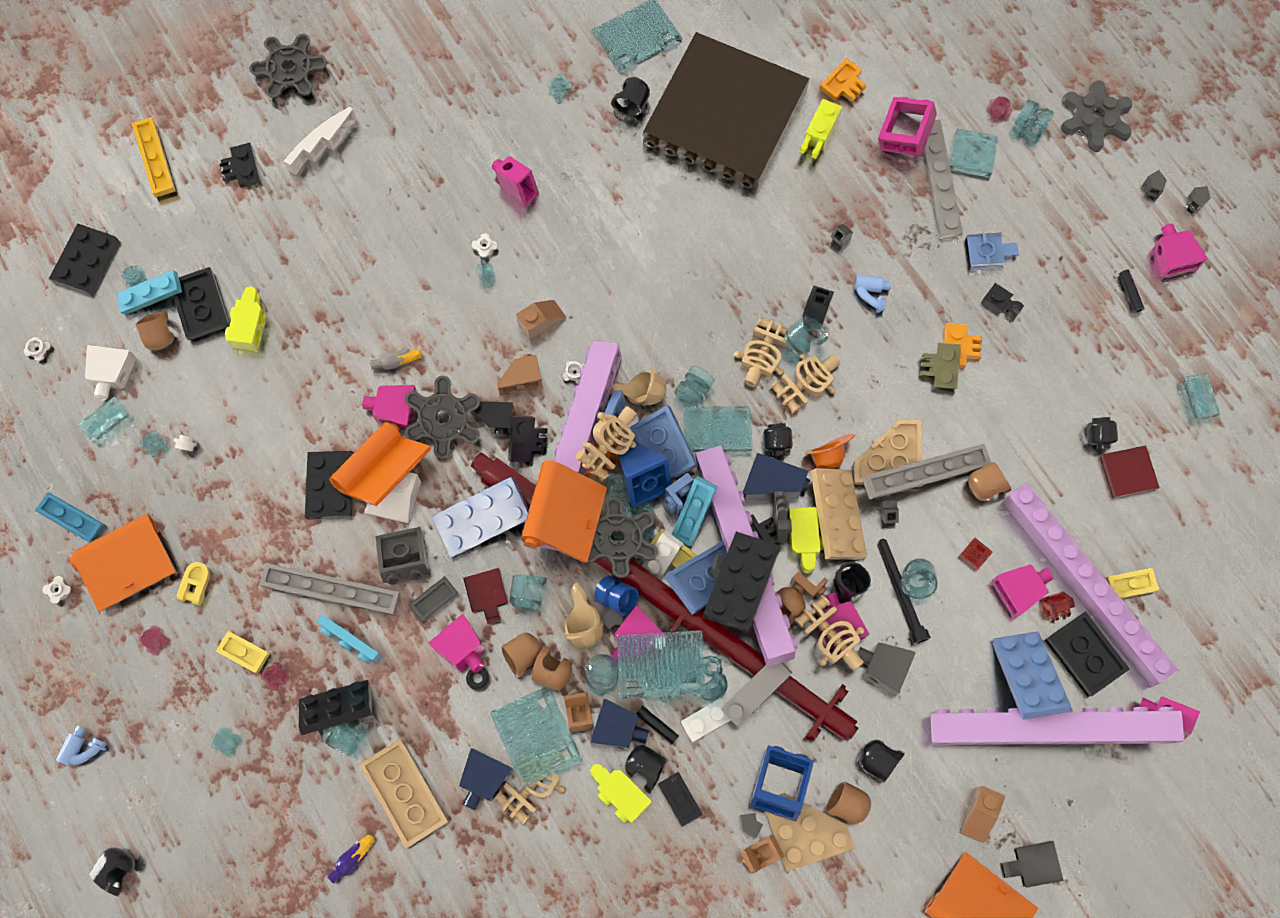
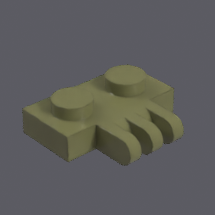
(943, 365)

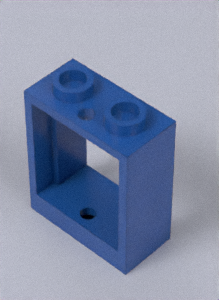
(774, 803)

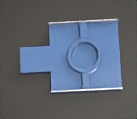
(988, 251)

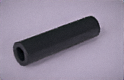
(1131, 291)
(657, 725)

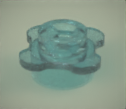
(562, 89)
(132, 271)
(485, 271)
(146, 443)
(232, 739)

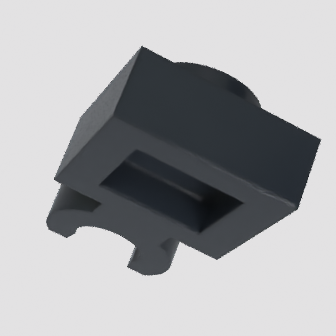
(1000, 299)

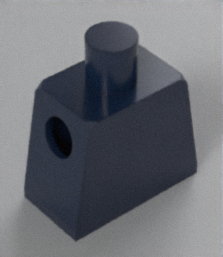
(617, 727)
(483, 778)

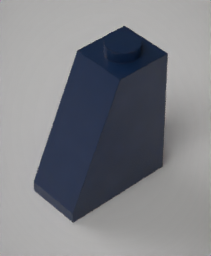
(772, 476)

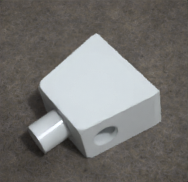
(108, 369)

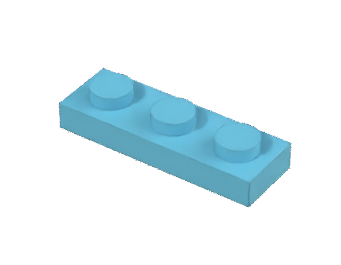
(149, 292)
(694, 511)
(348, 640)

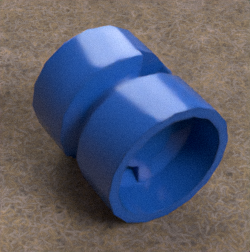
(616, 595)

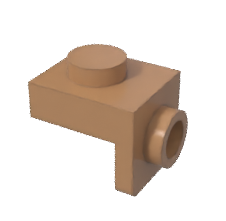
(806, 588)
(578, 712)
(762, 854)

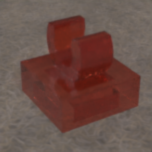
(976, 553)
(1057, 603)

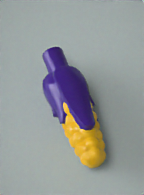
(351, 858)

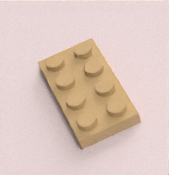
(838, 514)
(403, 793)

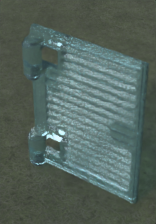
(636, 34)
(661, 664)
(535, 737)

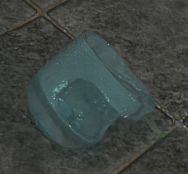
(798, 338)
(919, 566)
(526, 592)
(602, 672)
(717, 685)
(345, 738)

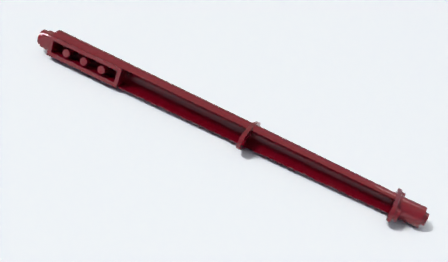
(713, 633)

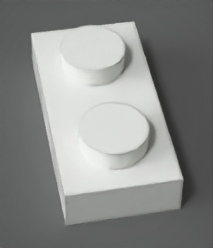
(668, 548)
(705, 720)

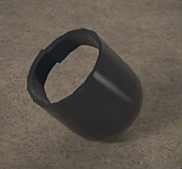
(637, 92)
(855, 576)
(879, 759)
(648, 763)
(112, 867)

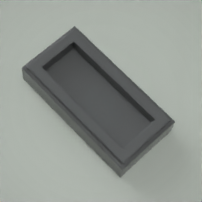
(434, 599)

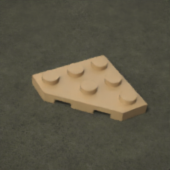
(893, 449)
(810, 837)

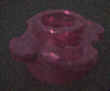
(1000, 102)
(146, 637)
(267, 675)

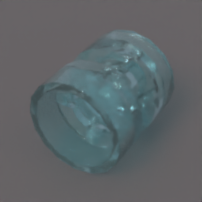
(1031, 110)
(696, 384)

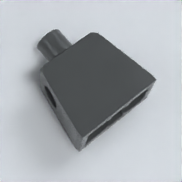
(887, 666)

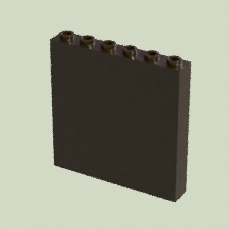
(725, 110)

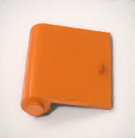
(378, 465)
(564, 511)
(122, 562)
(978, 893)

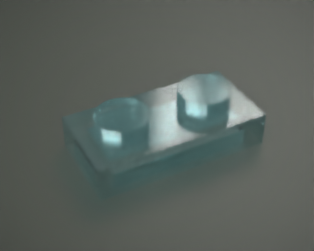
(1201, 396)
(103, 419)

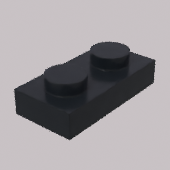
(680, 799)

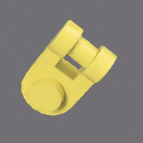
(196, 575)

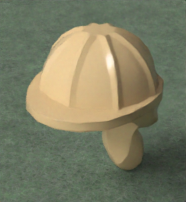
(643, 389)
(584, 623)

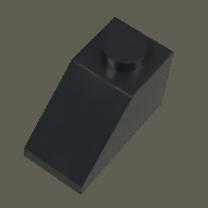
(818, 303)
(495, 417)

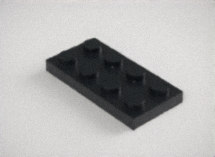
(742, 582)

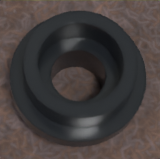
(481, 685)

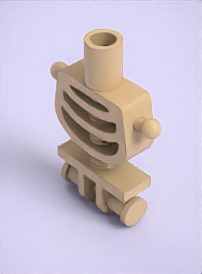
(760, 360)
(819, 371)
(618, 427)
(846, 652)
(524, 793)

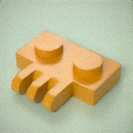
(844, 82)
(958, 334)

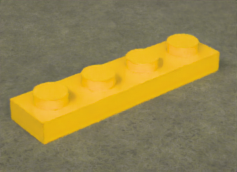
(153, 157)

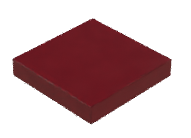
(1130, 471)

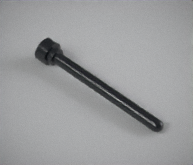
(919, 633)

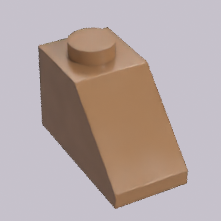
(539, 317)
(521, 375)
(982, 813)

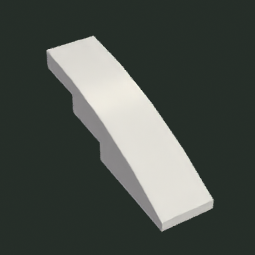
(326, 135)

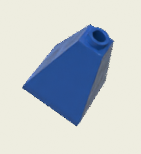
(644, 474)

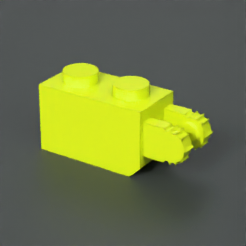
(821, 127)
(246, 322)
(805, 537)
(620, 792)

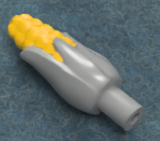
(396, 359)

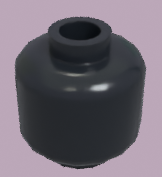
(1102, 432)
(778, 439)

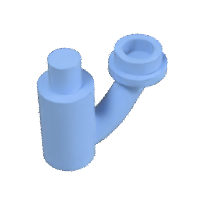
(872, 284)
(69, 752)

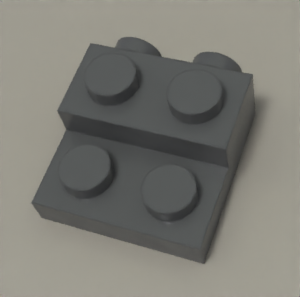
(401, 555)

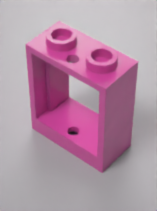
(906, 143)

